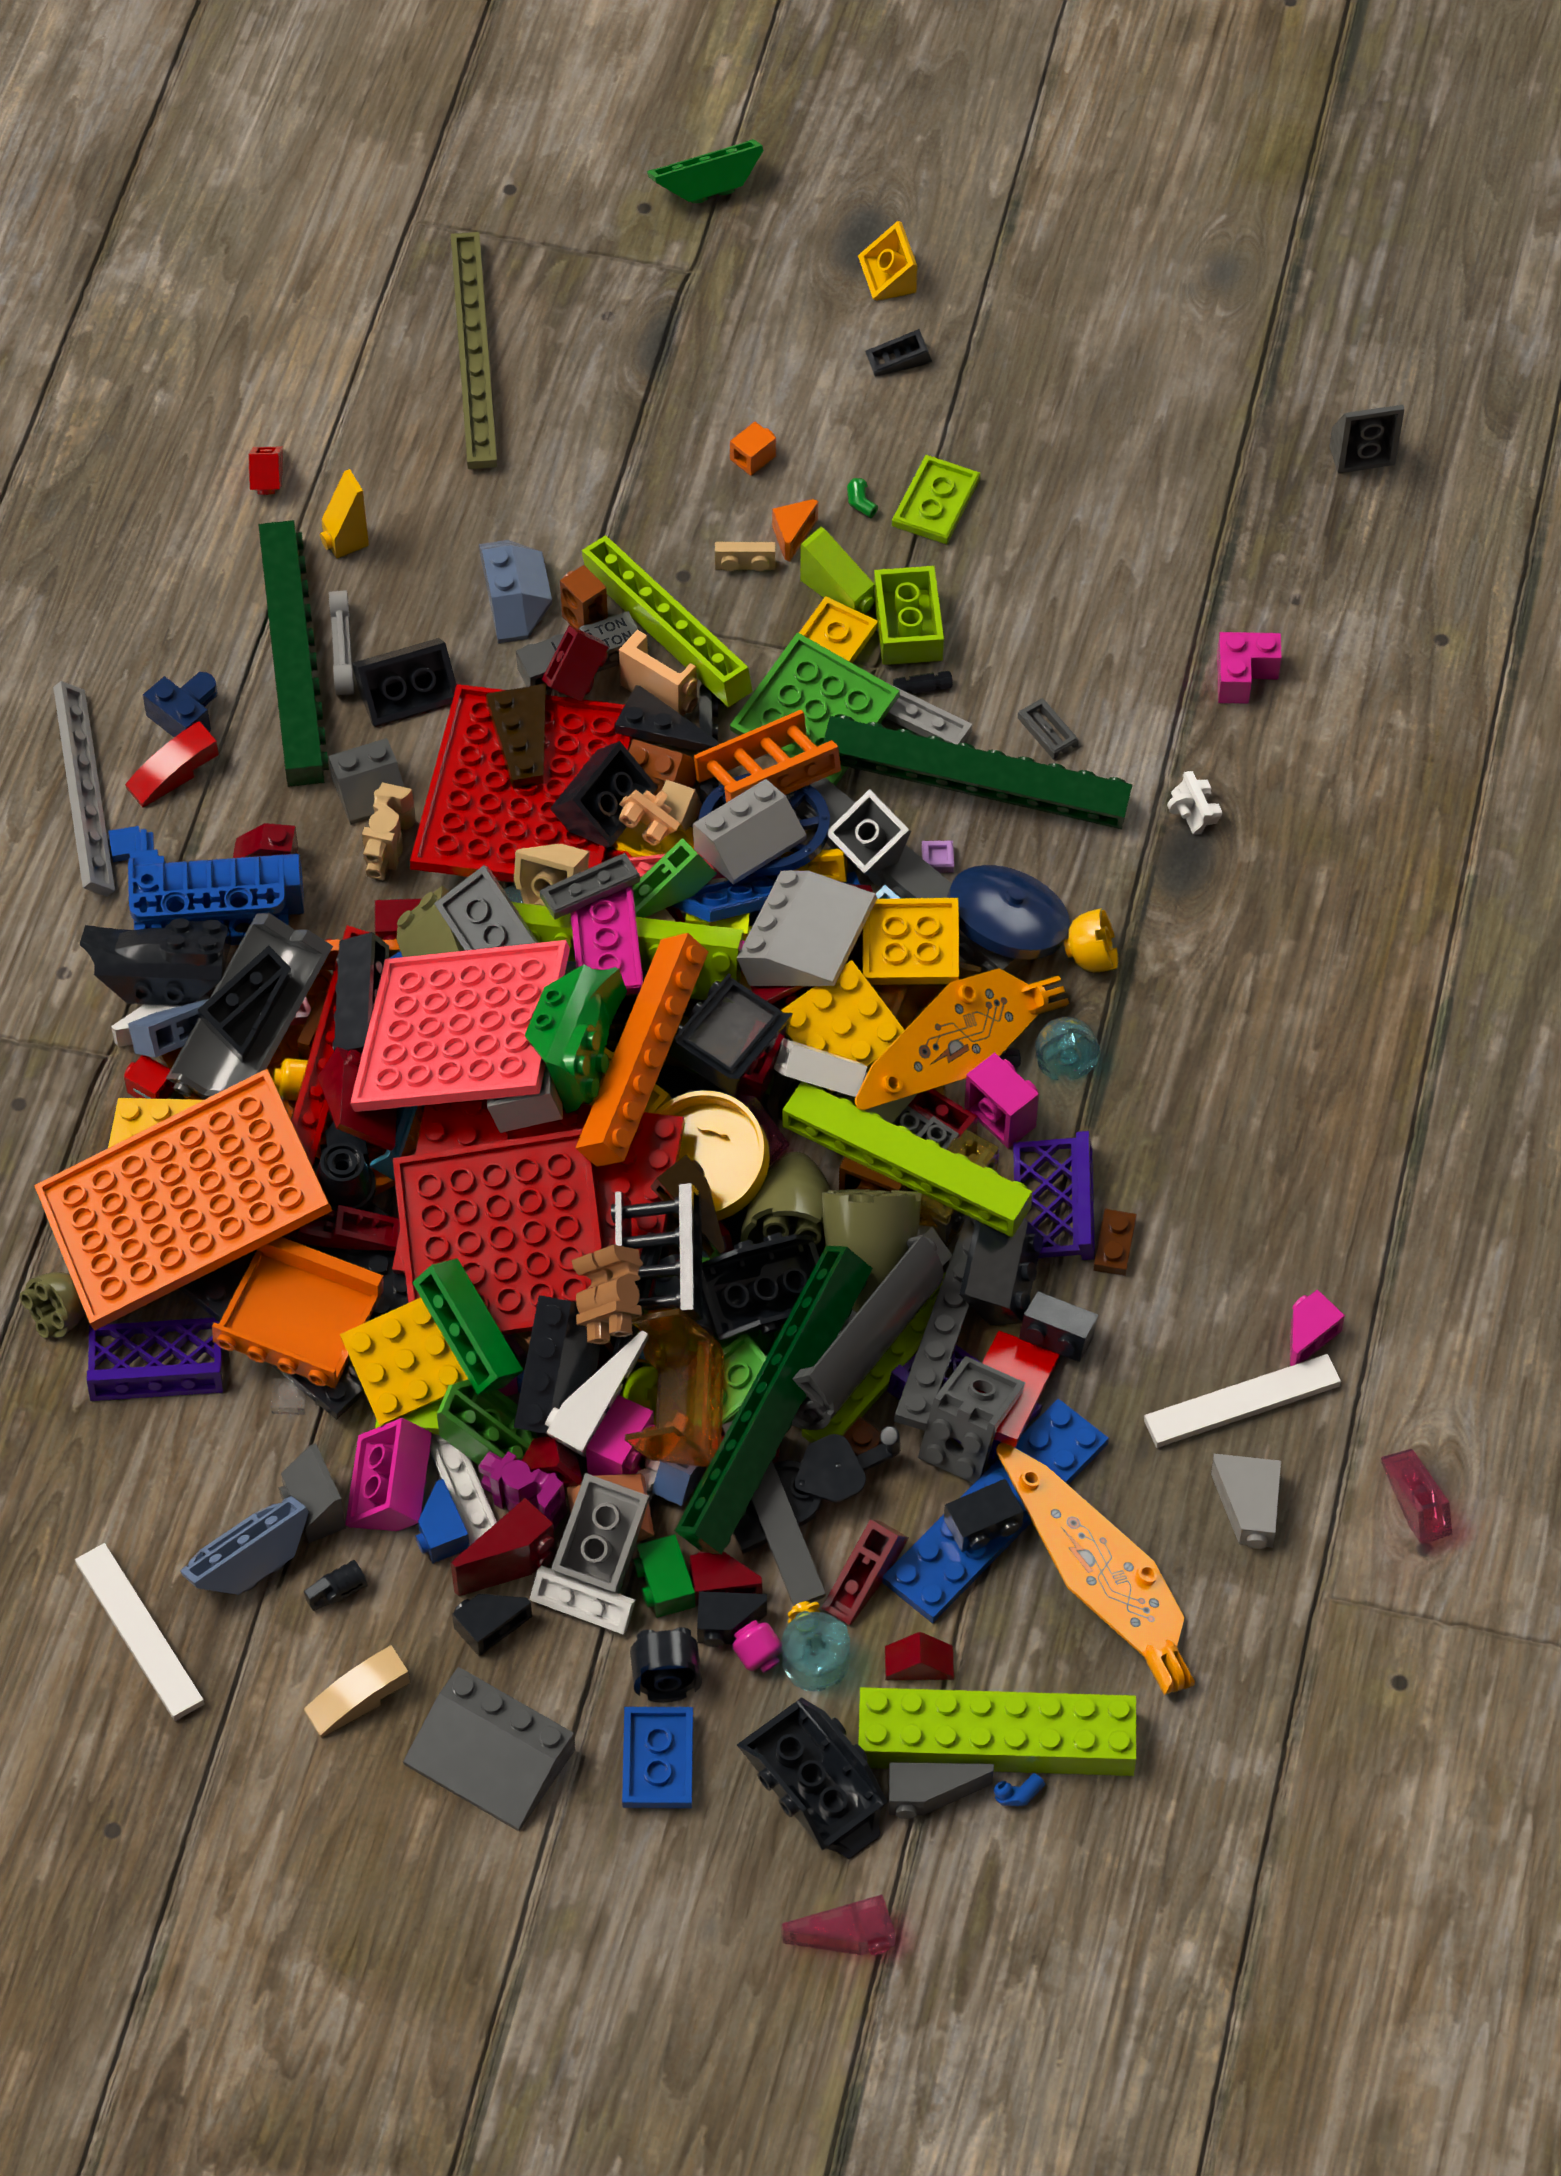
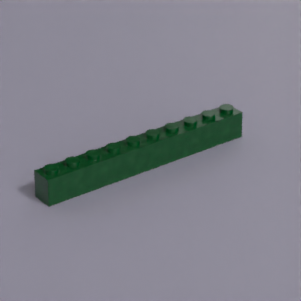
(291, 653)
(979, 772)
(772, 1401)

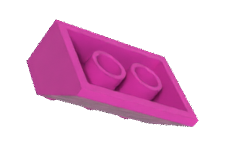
(389, 1477)

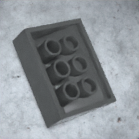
(490, 1749)

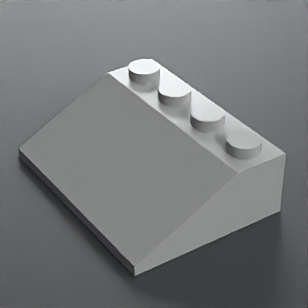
(804, 931)

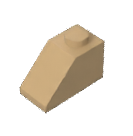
(683, 802)

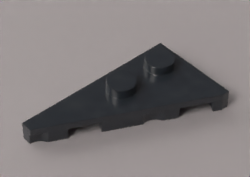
(653, 720)

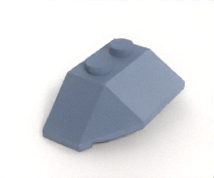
(515, 588)
(249, 1549)

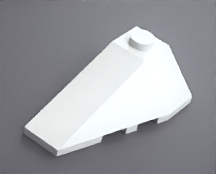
(586, 1407)

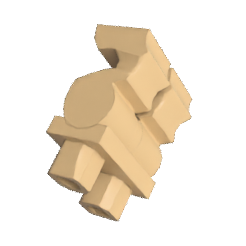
(383, 837)

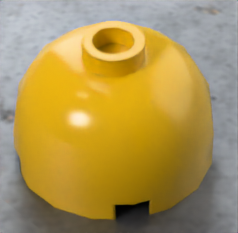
(1092, 942)

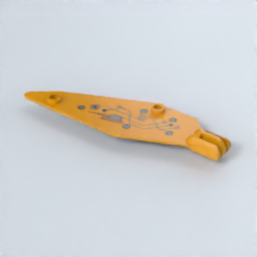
(957, 1034)
(1103, 1567)

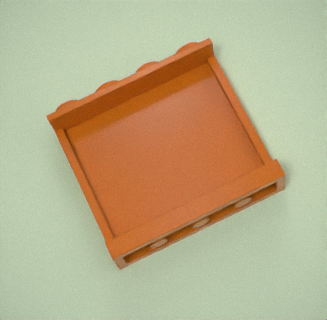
(296, 1308)

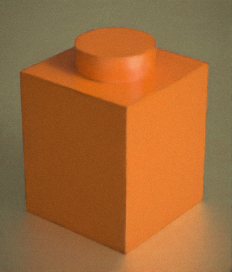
(753, 448)

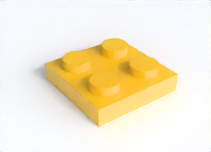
(839, 628)

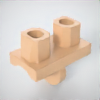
(650, 811)

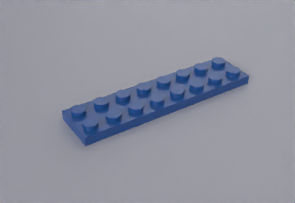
(935, 1568)

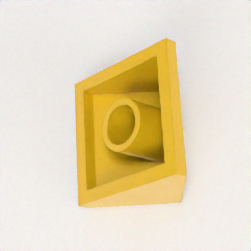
(890, 264)

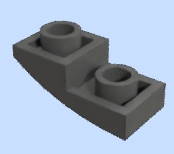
(926, 1129)

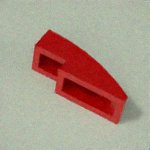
(172, 764)

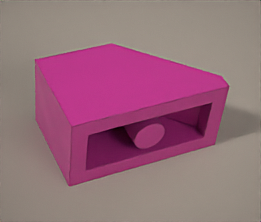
(1313, 1325)

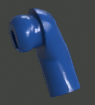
(1018, 1795)

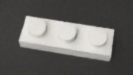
(582, 1600)

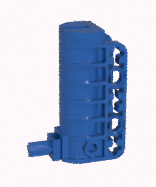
(211, 889)

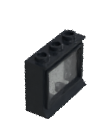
(728, 1034)

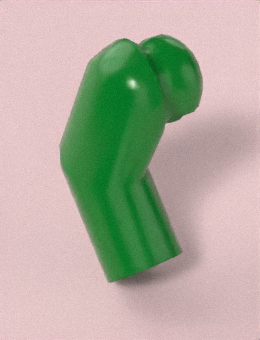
(857, 497)

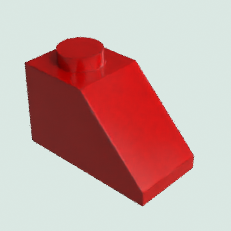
(266, 469)

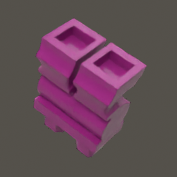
(512, 1482)

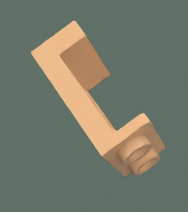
(670, 687)

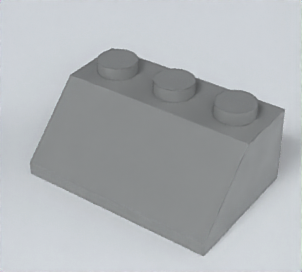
(748, 831)

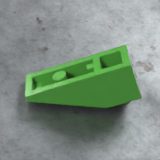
(671, 880)

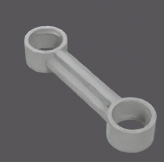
(341, 643)

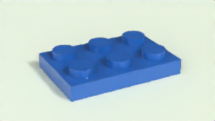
(657, 1757)

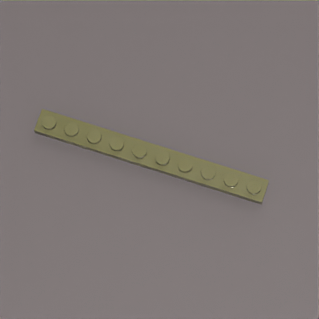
(473, 351)

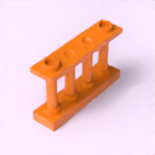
(787, 775)

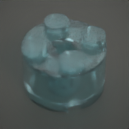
(817, 1633)

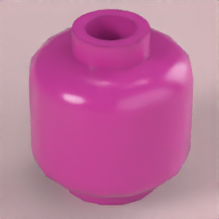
(757, 1646)

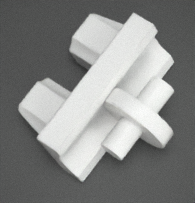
(1190, 802)

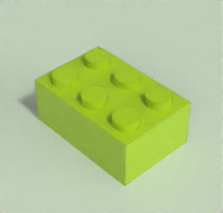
(908, 615)

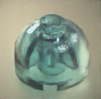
(1066, 1048)

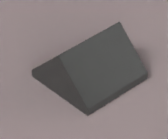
(870, 834)

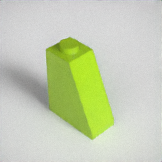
(834, 573)

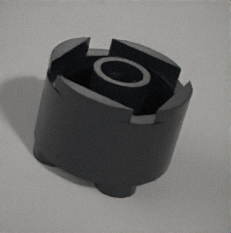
(665, 1664)

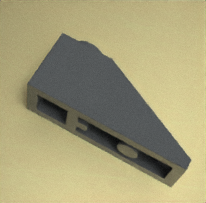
(929, 1786)

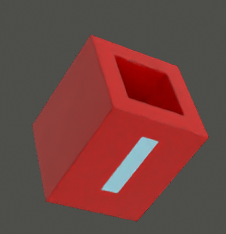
(148, 1079)

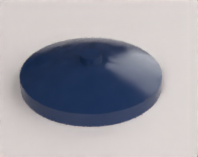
(1009, 912)

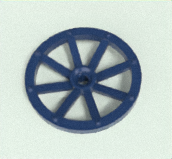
(802, 853)

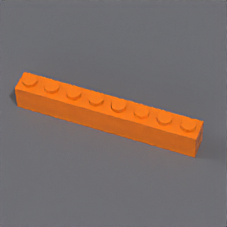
(642, 1050)

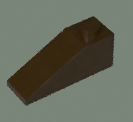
(667, 1188)

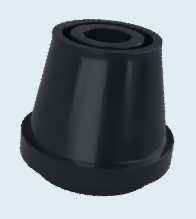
(346, 1177)

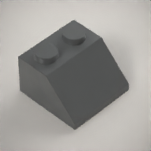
(360, 773)
(312, 1485)

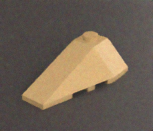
(545, 866)

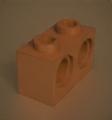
(583, 598)

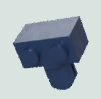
(181, 707)

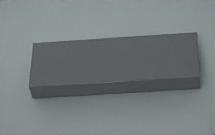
(589, 886)

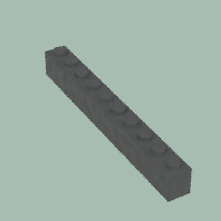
(909, 879)

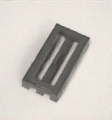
(1040, 736)

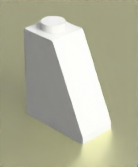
(820, 1068)

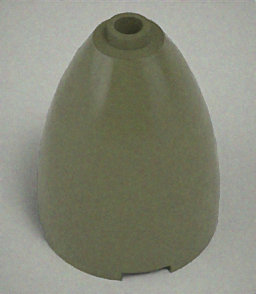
(788, 1199)
(873, 1227)

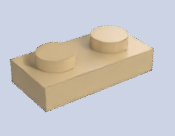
(745, 556)

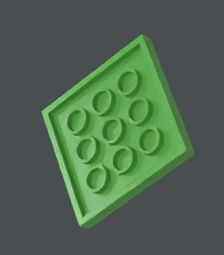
(819, 685)

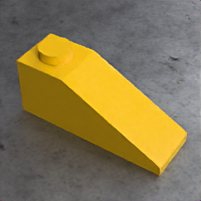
(345, 518)

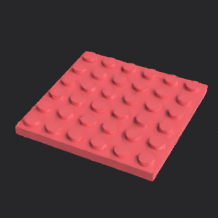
(456, 1027)

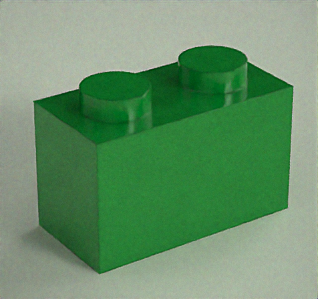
(665, 1576)

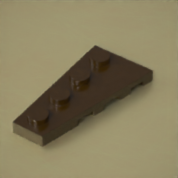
(520, 730)

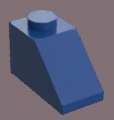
(441, 1526)

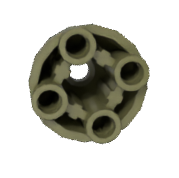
(53, 1303)

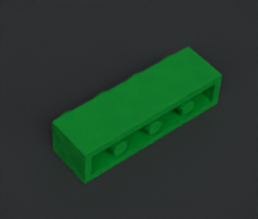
(467, 1326)

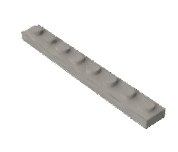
(84, 789)

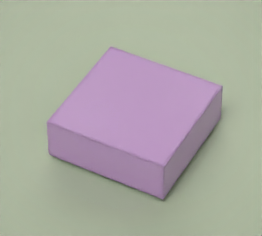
(939, 855)

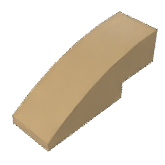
(357, 1691)

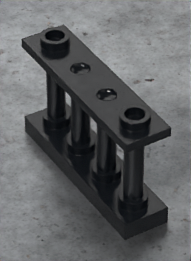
(686, 1236)

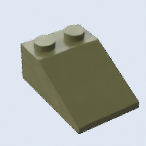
(425, 929)

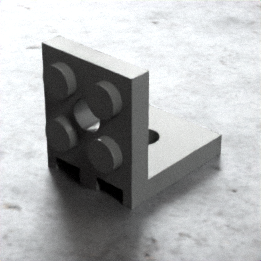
(968, 1417)

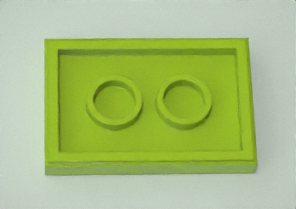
(936, 499)

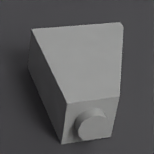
(1249, 1496)

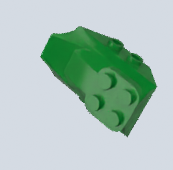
(573, 1029)

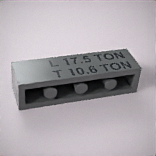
(613, 631)

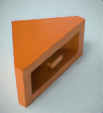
(793, 524)

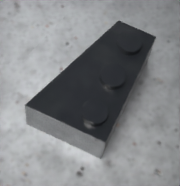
(246, 1001)

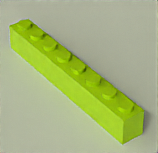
(668, 621)
(907, 1158)

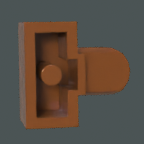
(664, 764)

